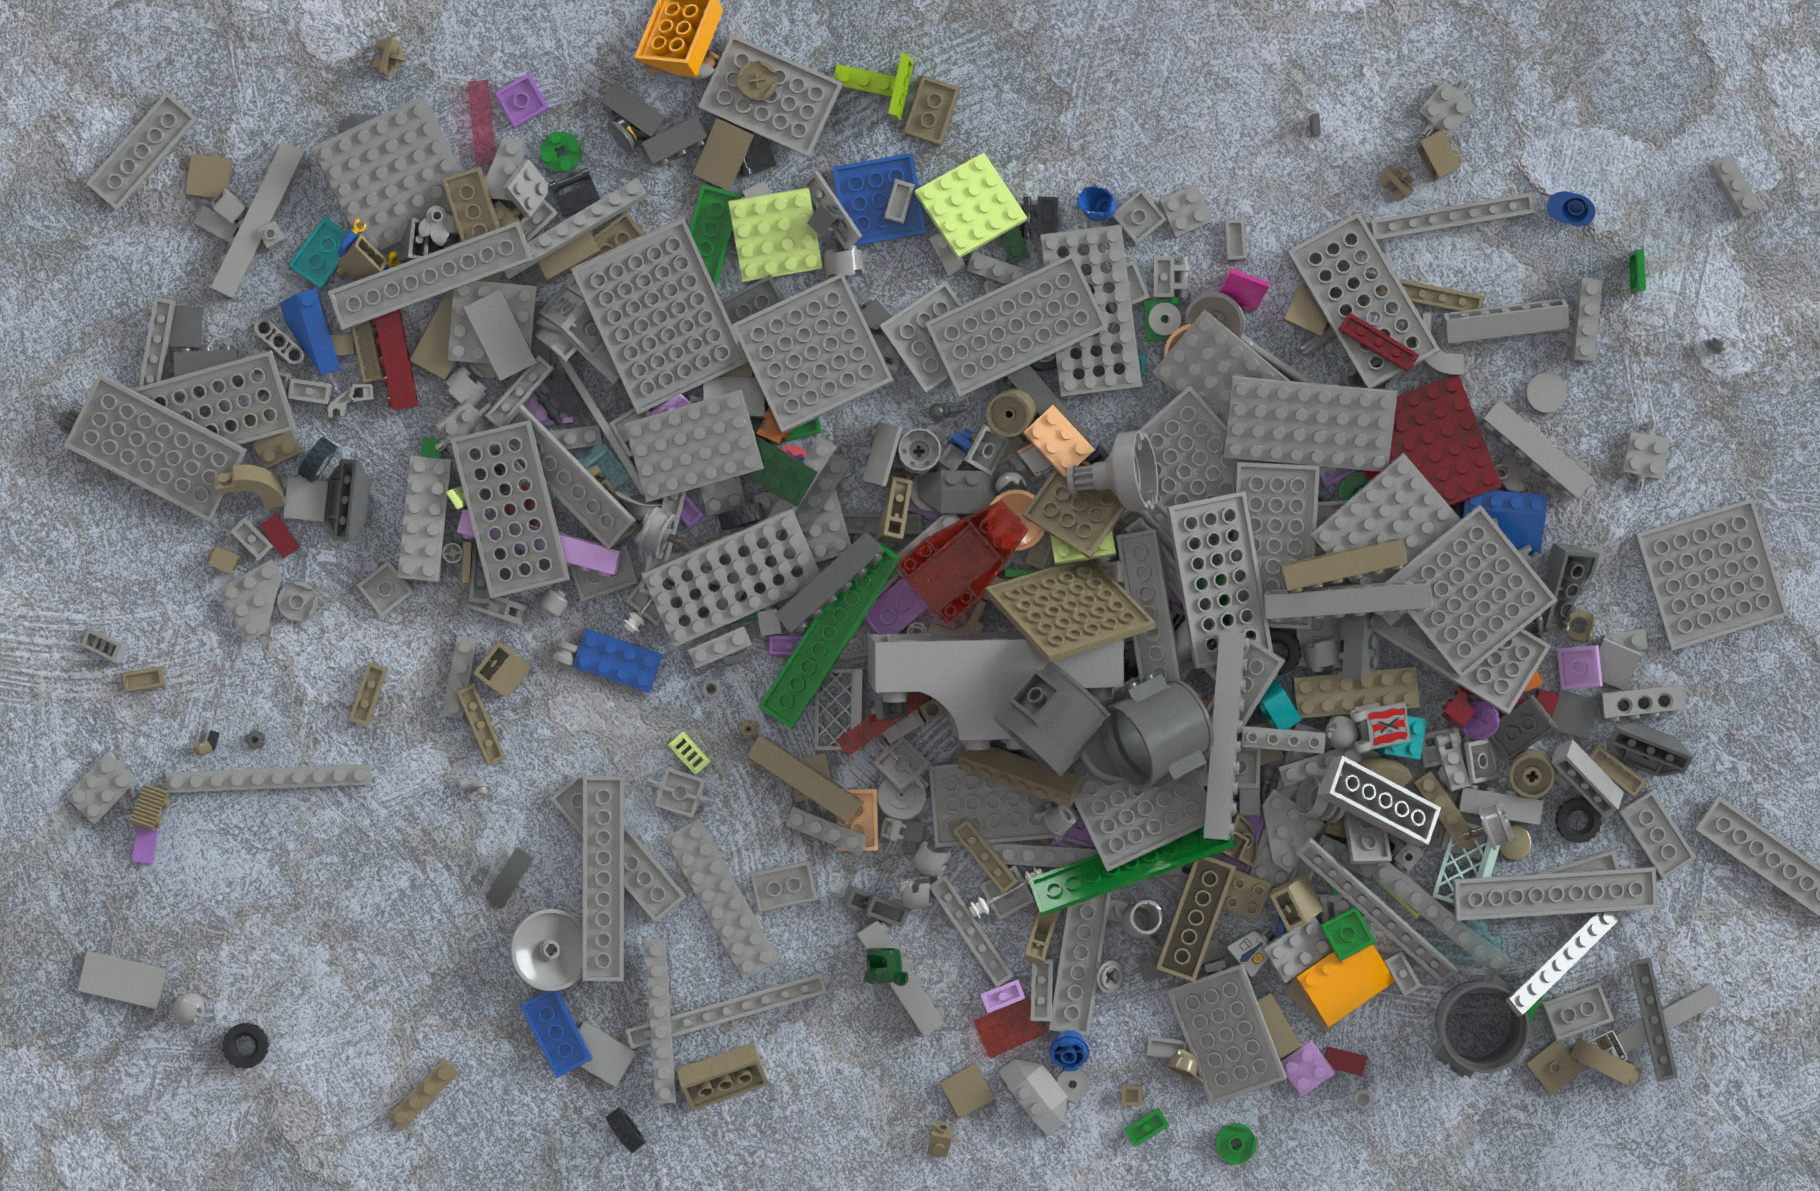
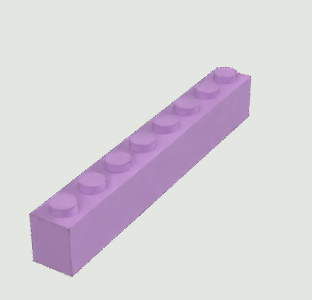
(576, 550)

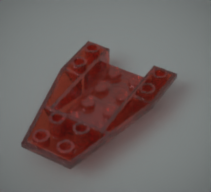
(962, 560)

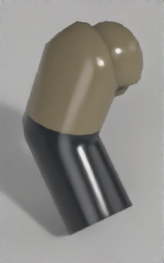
(207, 746)

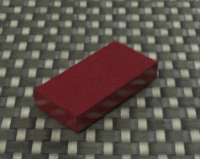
(280, 536)
(1345, 1060)

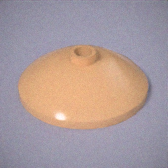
(1018, 502)

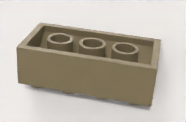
(722, 1076)

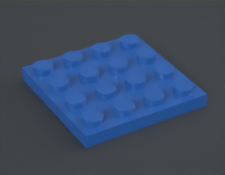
(865, 193)

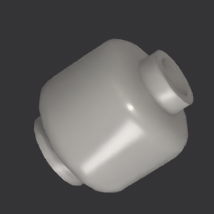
(553, 602)

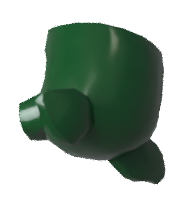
(885, 966)

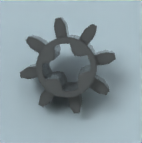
(67, 420)

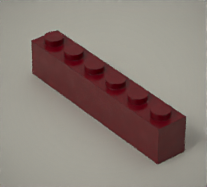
(396, 361)

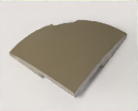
(1245, 848)

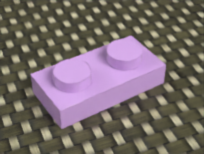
(1002, 996)

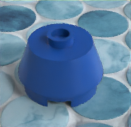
(1069, 1050)

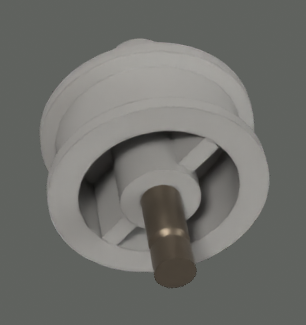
(658, 532)
(1494, 826)

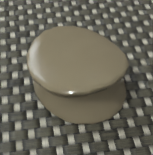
(1519, 848)

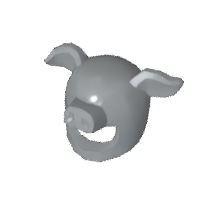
(1140, 920)

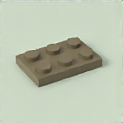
(275, 448)

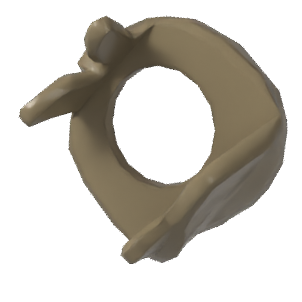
(1588, 633)

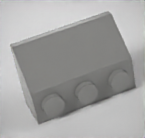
(881, 454)

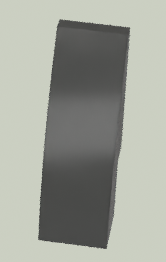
(510, 877)
(875, 906)

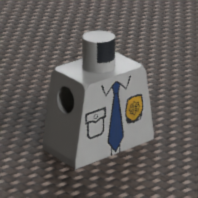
(1249, 950)

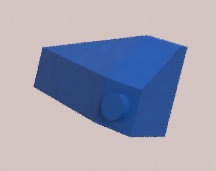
(309, 325)

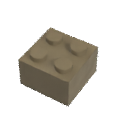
(1438, 155)

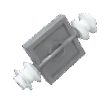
(645, 606)
(1006, 903)

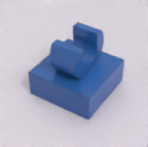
(961, 440)

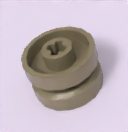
(1021, 406)
(1532, 785)

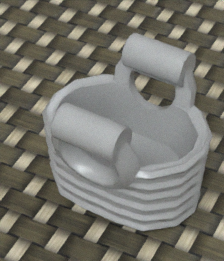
(1058, 817)

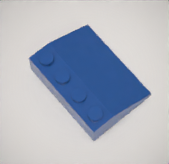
(1518, 515)

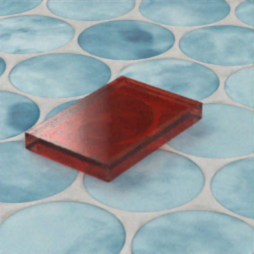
(1008, 1027)

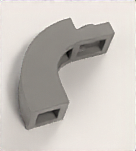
(1442, 362)

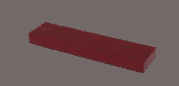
(1378, 342)

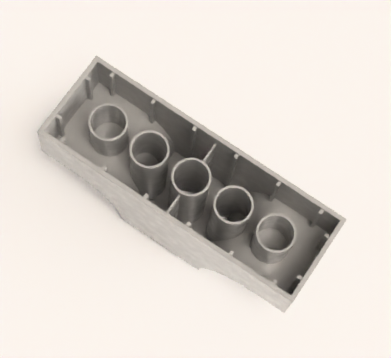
(978, 674)

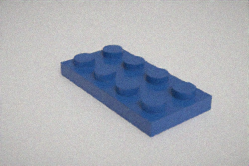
(617, 660)
(556, 1032)

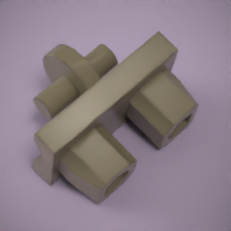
(391, 56)
(1390, 175)

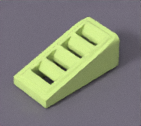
(457, 497)
(677, 740)

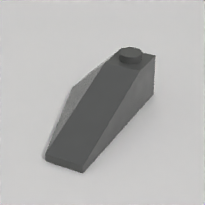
(1566, 575)

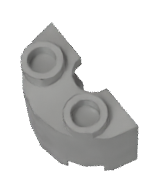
(847, 262)
(463, 387)
(1323, 653)

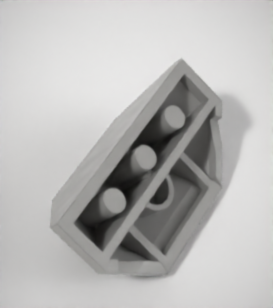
(1036, 1093)

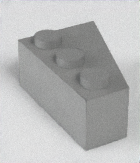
(506, 161)

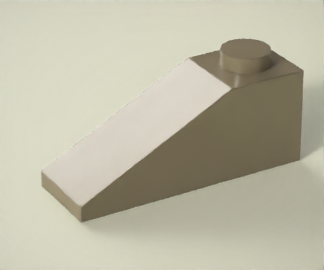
(895, 511)

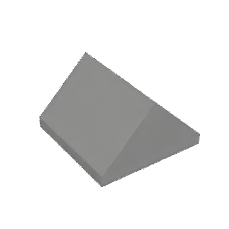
(987, 450)
(1480, 760)

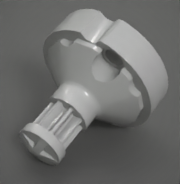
(1127, 472)

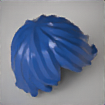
(1097, 203)

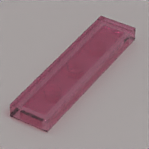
(481, 121)

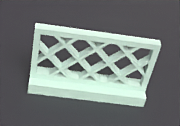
(1484, 870)

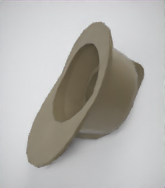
(1185, 1066)

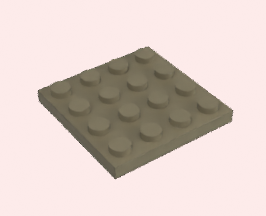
(1074, 519)

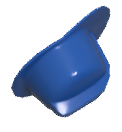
(1571, 208)

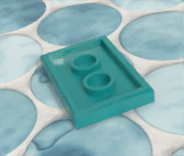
(319, 254)

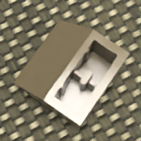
(502, 669)
(1296, 902)

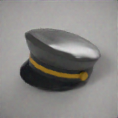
(624, 134)

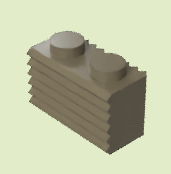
(150, 808)

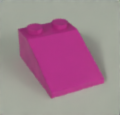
(1244, 289)

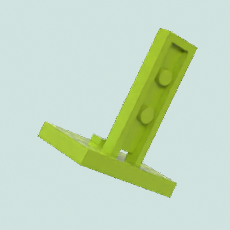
(880, 83)

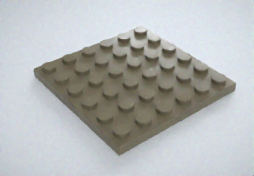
(1069, 609)

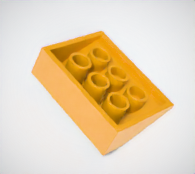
(679, 35)
(1343, 986)

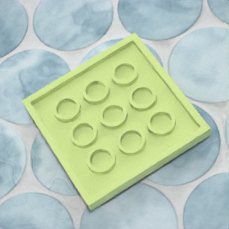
(970, 205)
(775, 234)

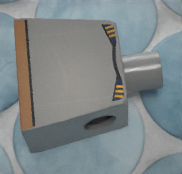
(1034, 460)

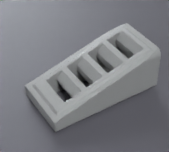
(115, 652)

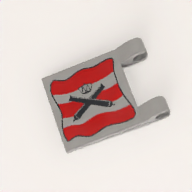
(1385, 726)

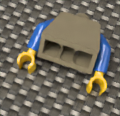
(360, 257)

